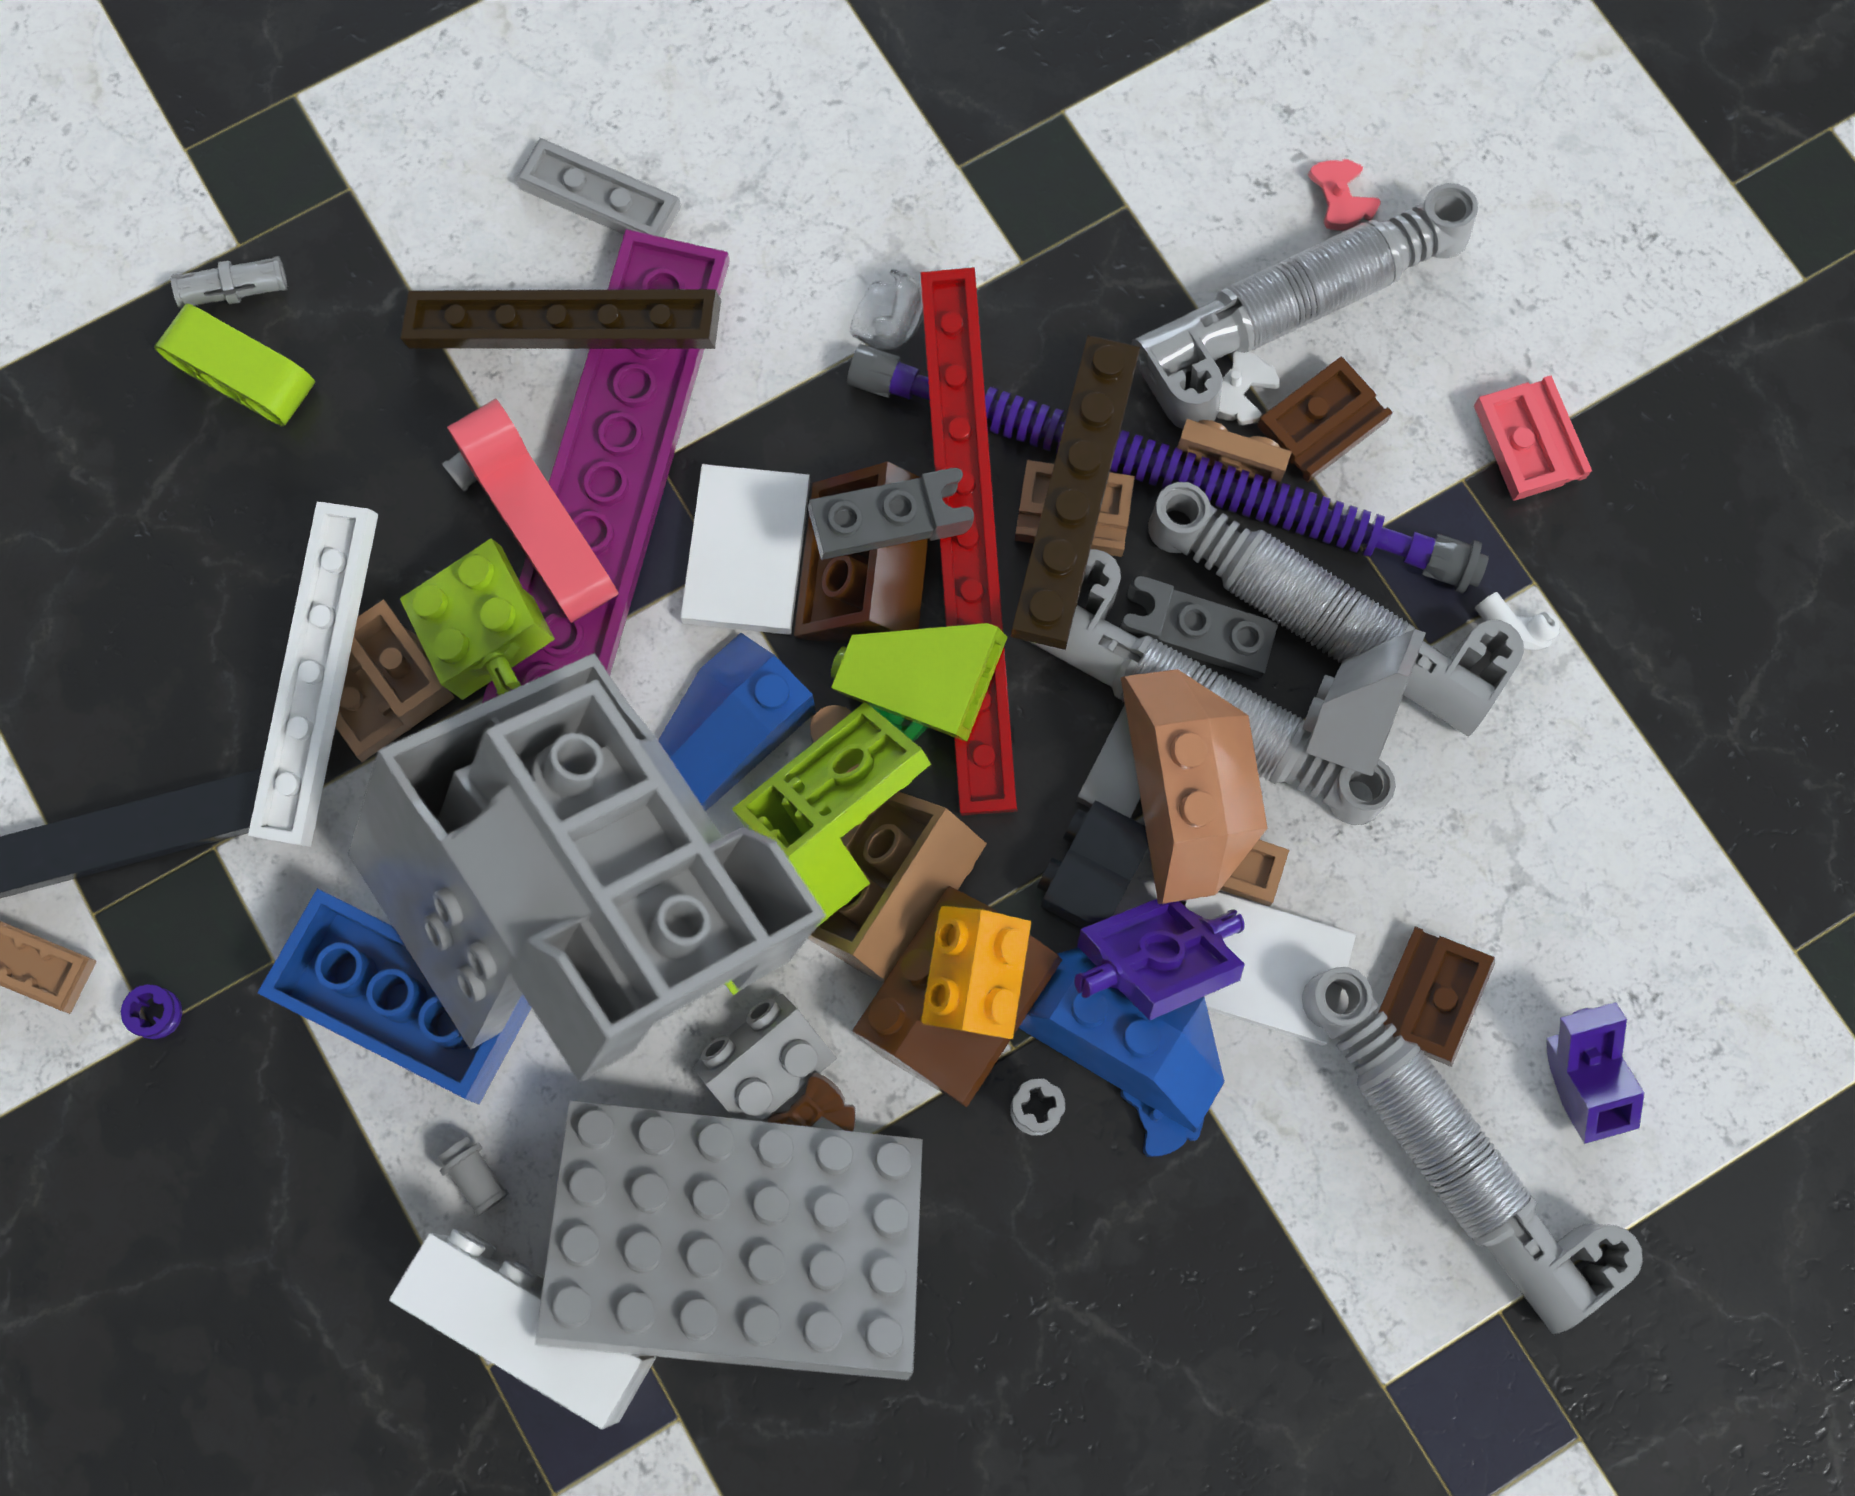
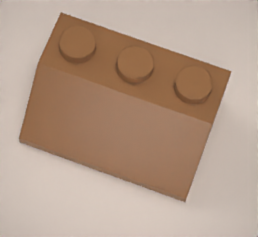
(910, 858)

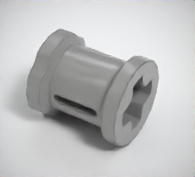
(1046, 1092)

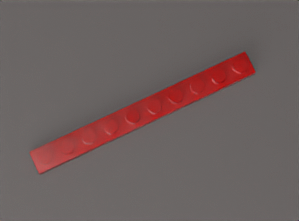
(971, 558)

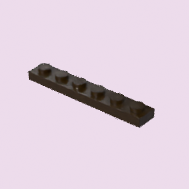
(562, 319)
(1075, 493)

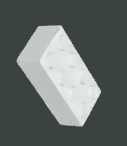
(496, 1315)

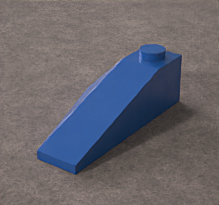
(734, 718)

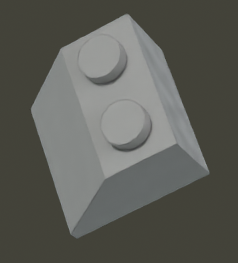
(1360, 704)

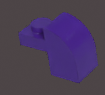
(1592, 1074)

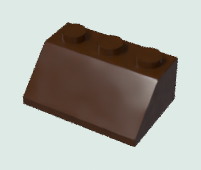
(864, 589)
(942, 1057)

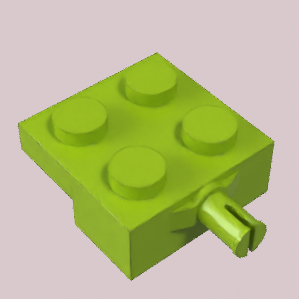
(476, 622)

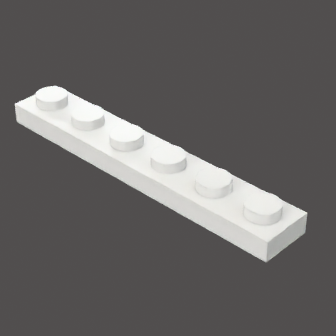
(313, 674)

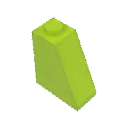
(922, 673)

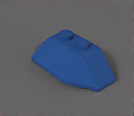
(1158, 1061)

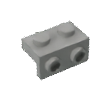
(763, 1060)

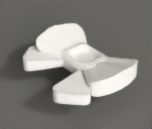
(1246, 371)

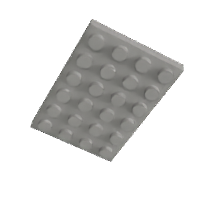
(733, 1242)

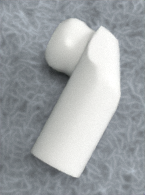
(1535, 631)

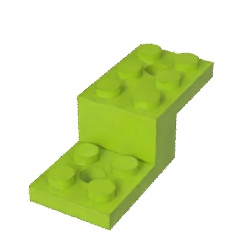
(817, 802)

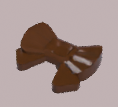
(819, 1101)

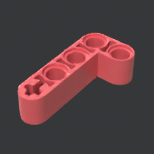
(532, 510)

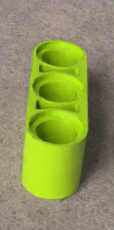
(234, 364)

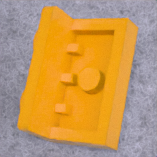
(976, 971)

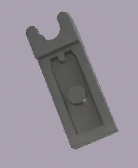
(889, 515)
(1200, 627)

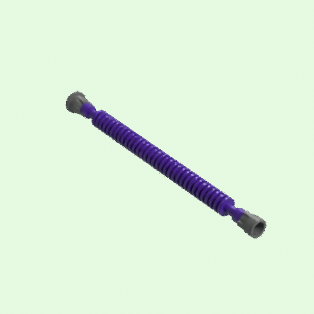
(1439, 557)

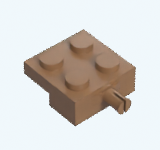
(385, 683)

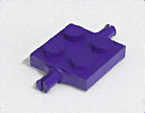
(1160, 956)

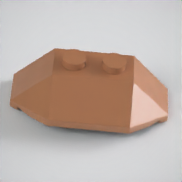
(1193, 782)

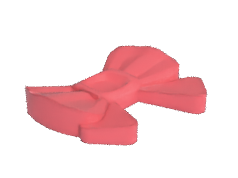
(1343, 209)

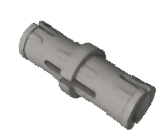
(229, 282)

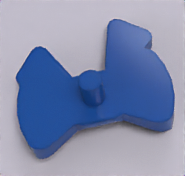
(1162, 1133)

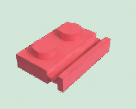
(1532, 438)

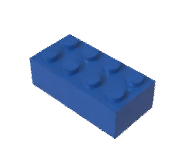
(366, 987)

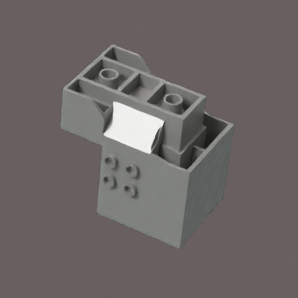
(568, 866)

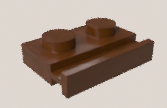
(1324, 418)
(1436, 993)

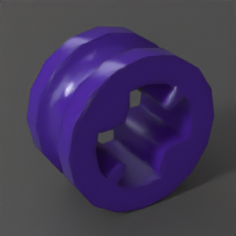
(139, 997)

